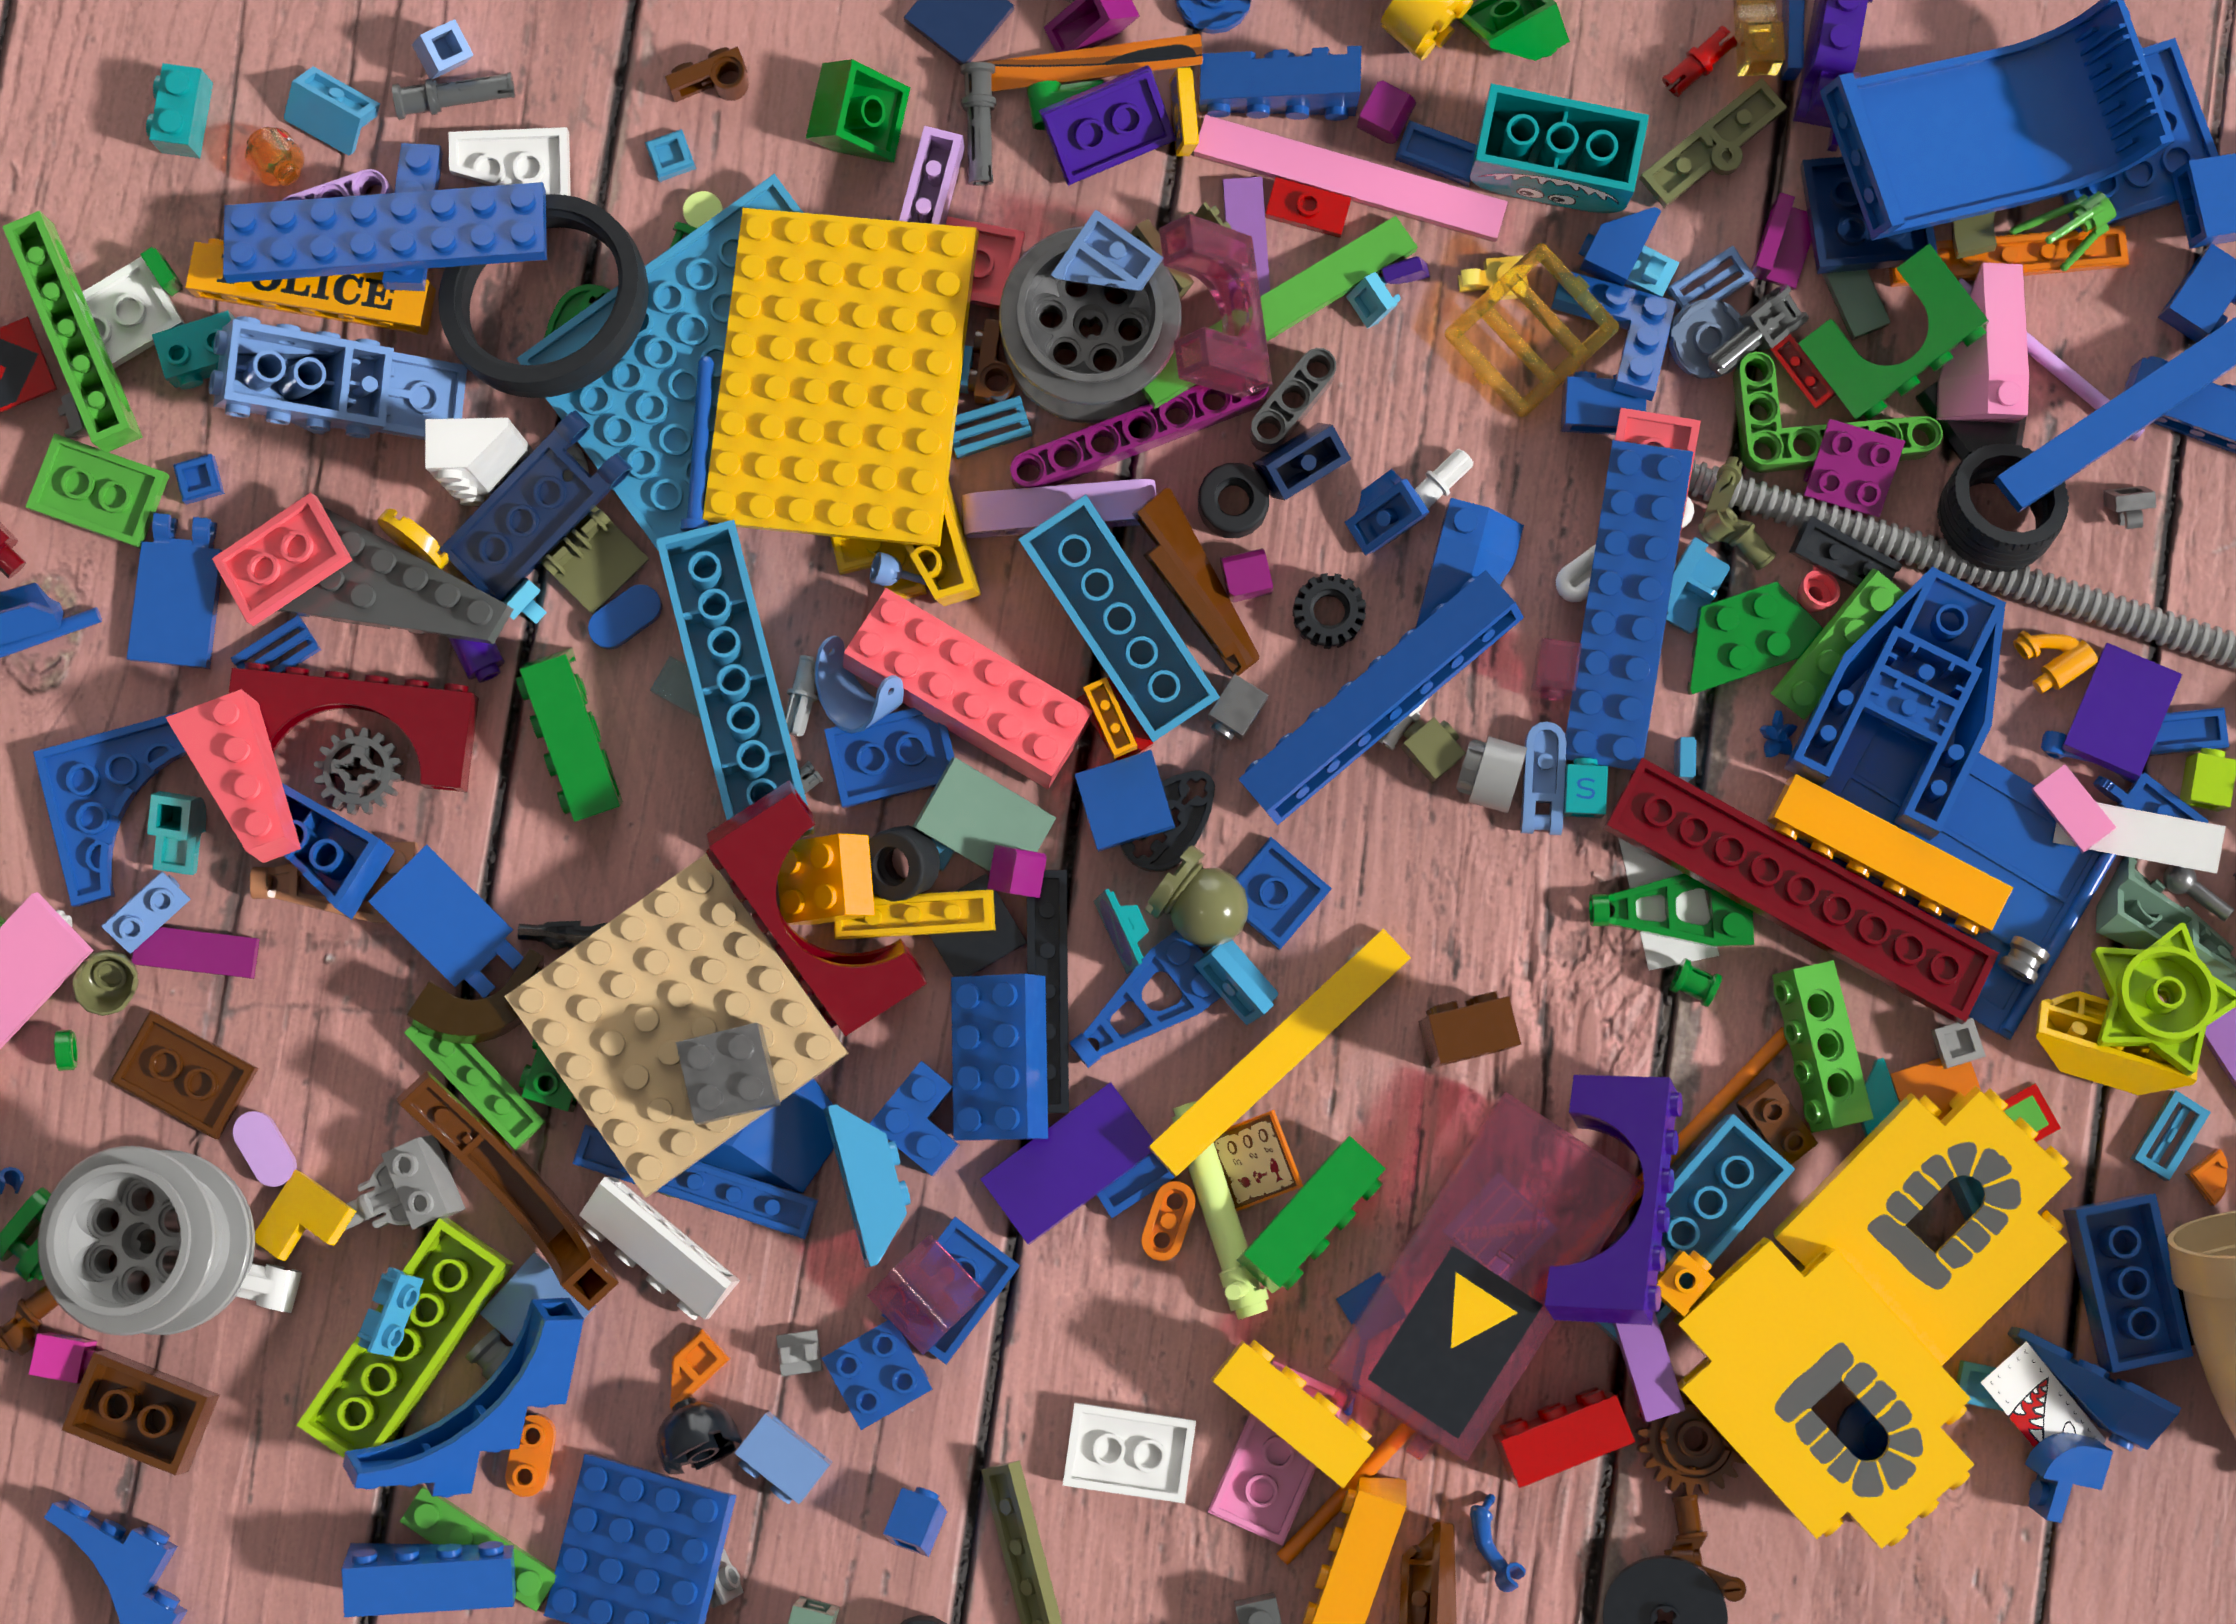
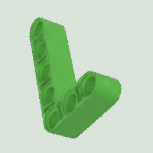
(1781, 439)

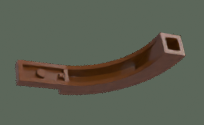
(516, 1185)

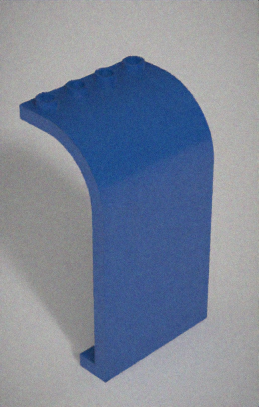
(1998, 124)

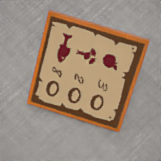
(1257, 1161)

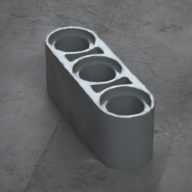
(1299, 382)

